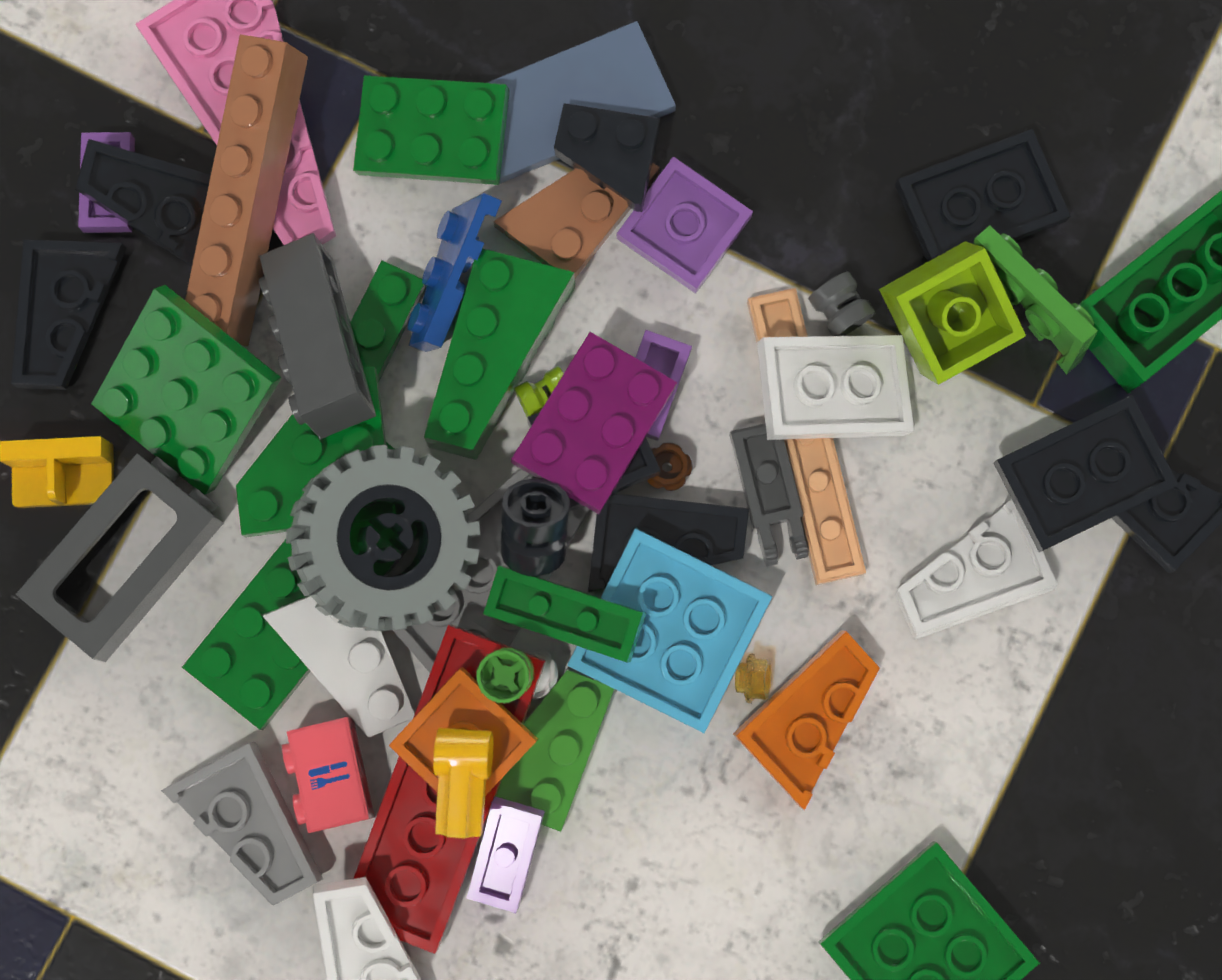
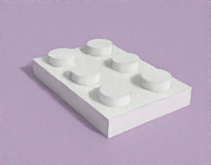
(834, 387)

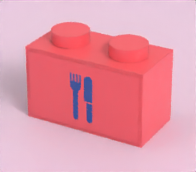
(328, 775)

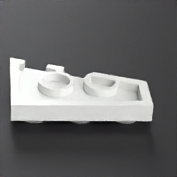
(347, 662)

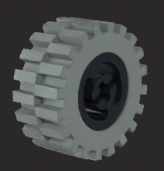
(345, 581)

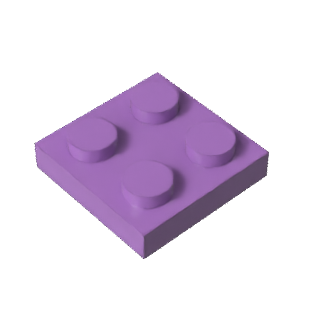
(684, 225)

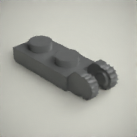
(768, 489)

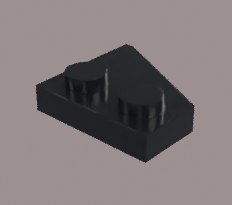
(609, 148)

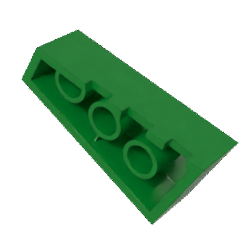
(496, 335)

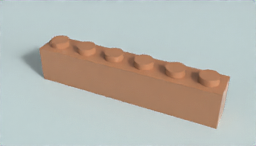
(246, 183)

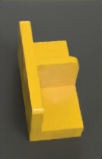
(58, 470)

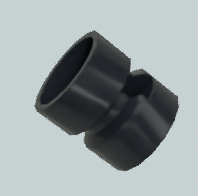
(534, 527)

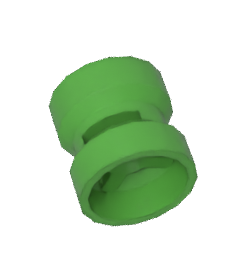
(497, 678)

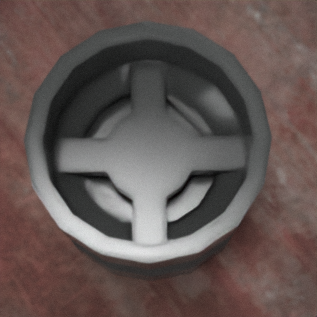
(842, 304)

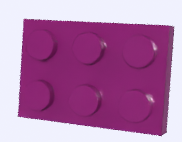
(594, 422)

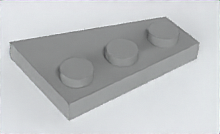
(248, 818)

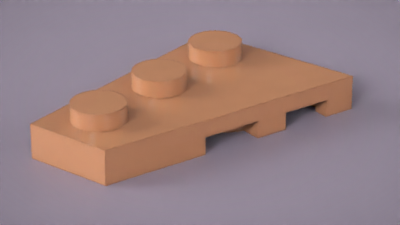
(566, 220)

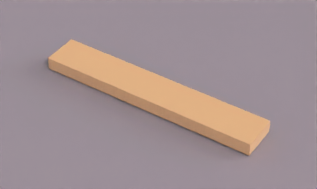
(814, 462)

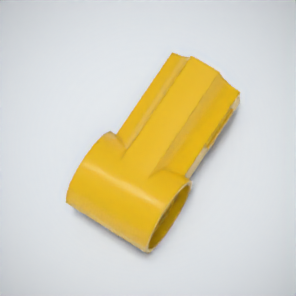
(463, 765)

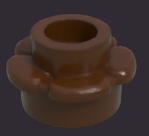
(680, 463)

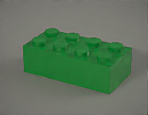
(1160, 299)

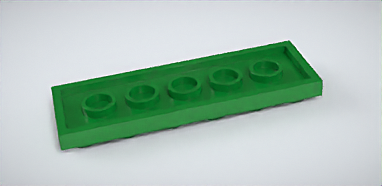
(245, 656)

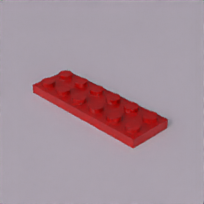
(404, 860)

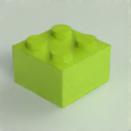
(952, 312)

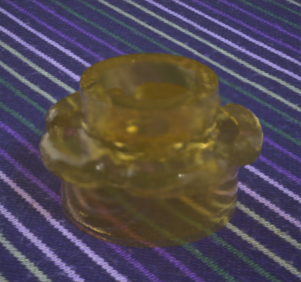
(753, 678)

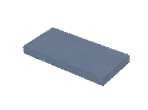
(603, 73)

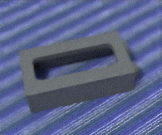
(147, 583)

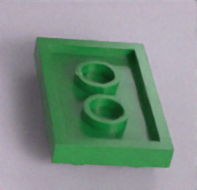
(431, 130)

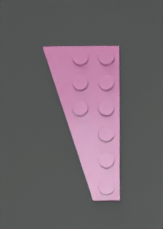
(198, 51)

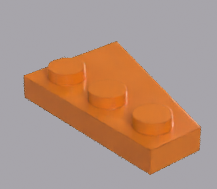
(806, 717)

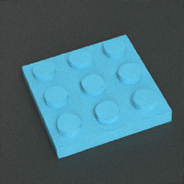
(690, 635)

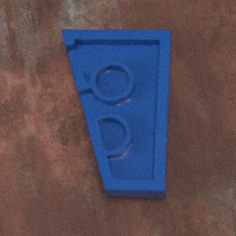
(456, 253)

